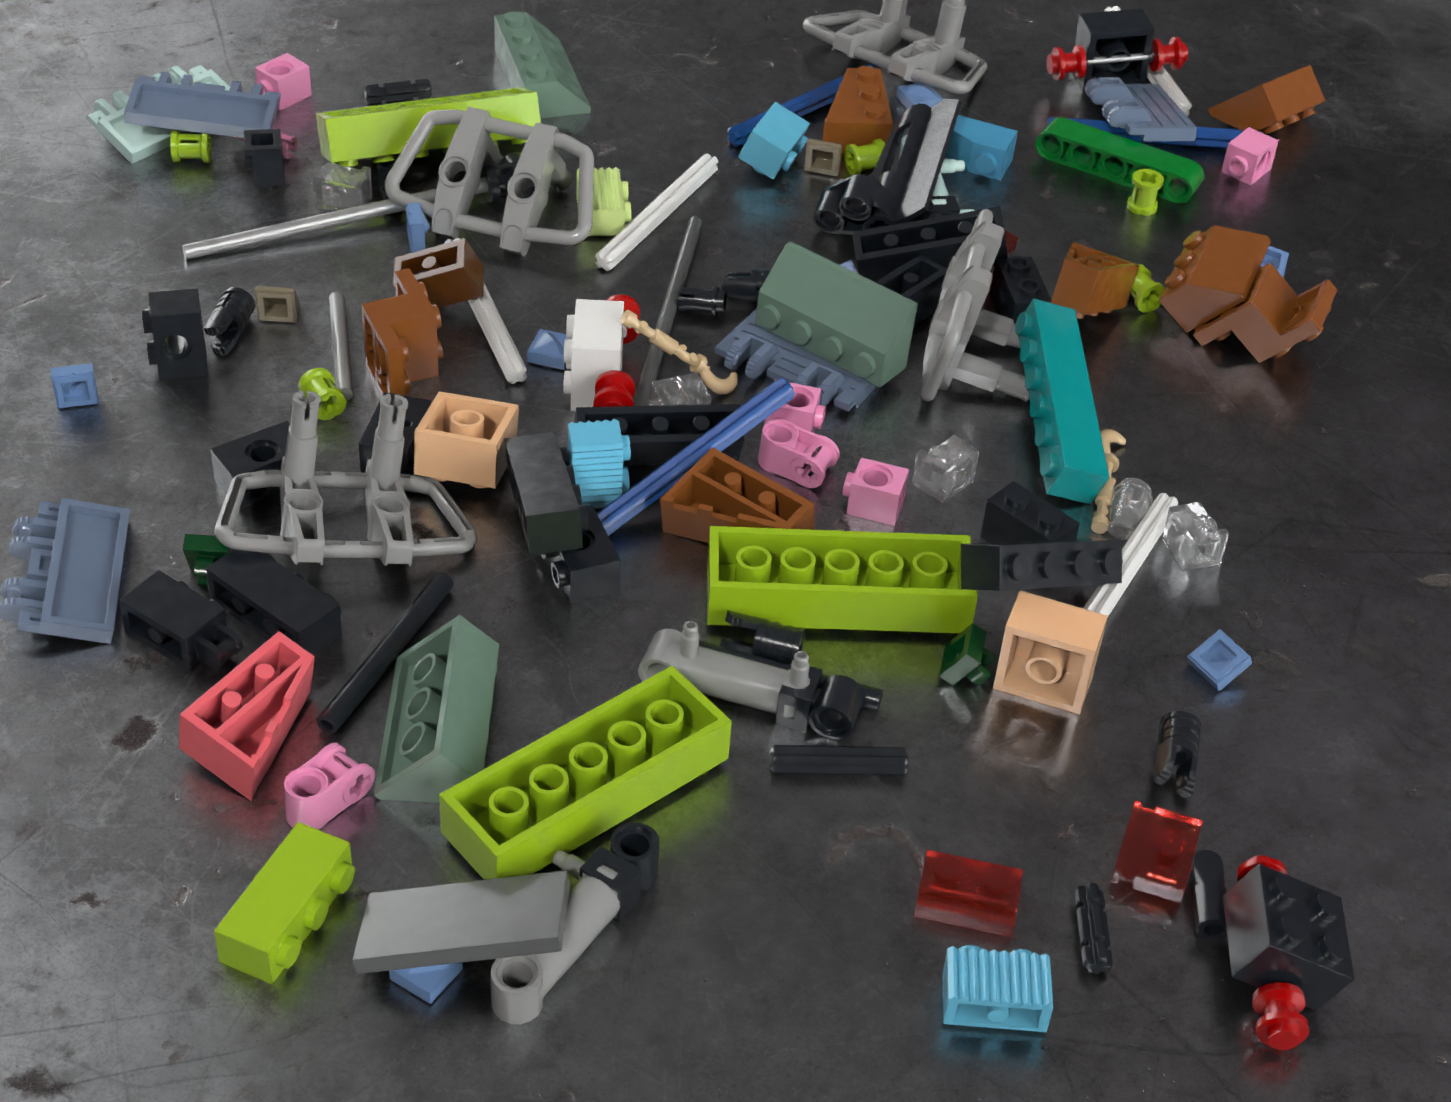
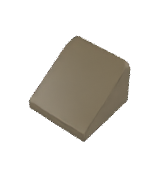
(823, 157)
(277, 304)

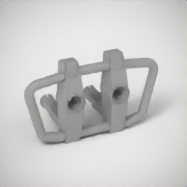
(919, 62)
(473, 148)
(961, 315)
(384, 487)

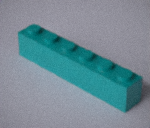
(1061, 402)

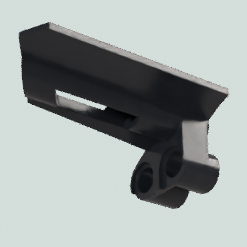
(896, 195)

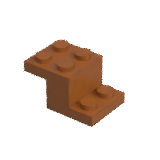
(1272, 316)
(402, 336)

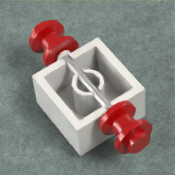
(595, 353)

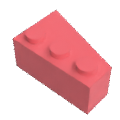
(248, 714)

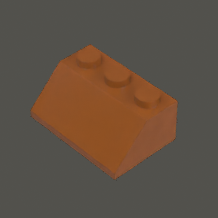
(1272, 103)
(1212, 274)

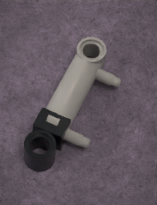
(790, 694)
(605, 891)

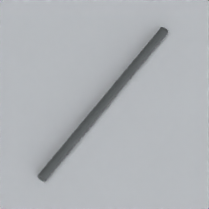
(668, 309)

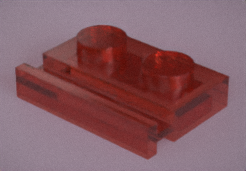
(1157, 851)
(969, 893)

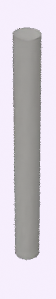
(340, 344)

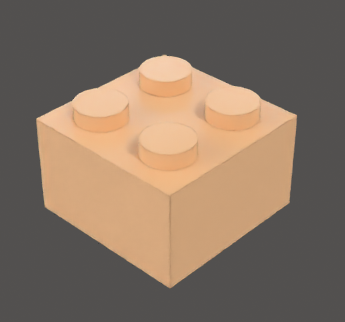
(464, 439)
(1049, 652)

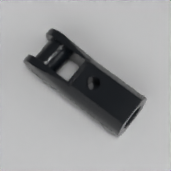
(1207, 895)

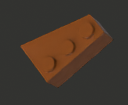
(859, 109)
(1093, 281)
(730, 495)

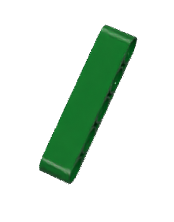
(1102, 156)

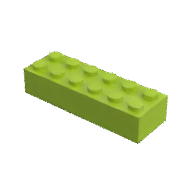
(385, 129)
(839, 579)
(585, 776)

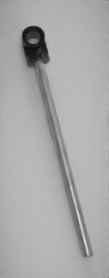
(492, 183)

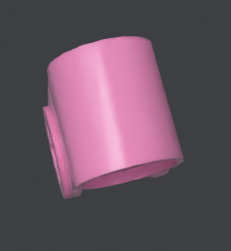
(793, 453)
(324, 786)

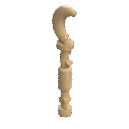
(698, 362)
(1104, 497)

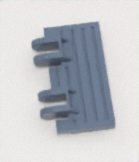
(200, 107)
(1141, 109)
(791, 362)
(72, 570)

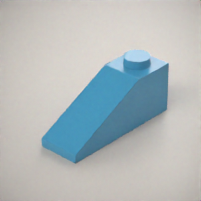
(982, 146)

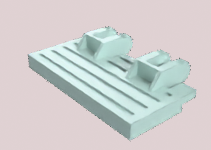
(140, 141)

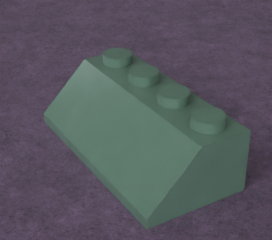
(537, 61)
(837, 314)
(438, 714)

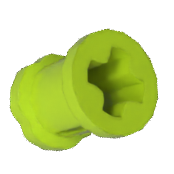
(190, 146)
(863, 156)
(1145, 192)
(1146, 291)
(322, 383)

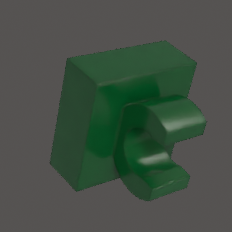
(202, 552)
(966, 657)

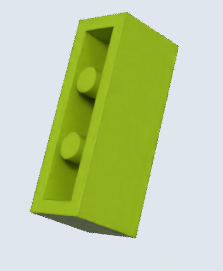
(285, 903)

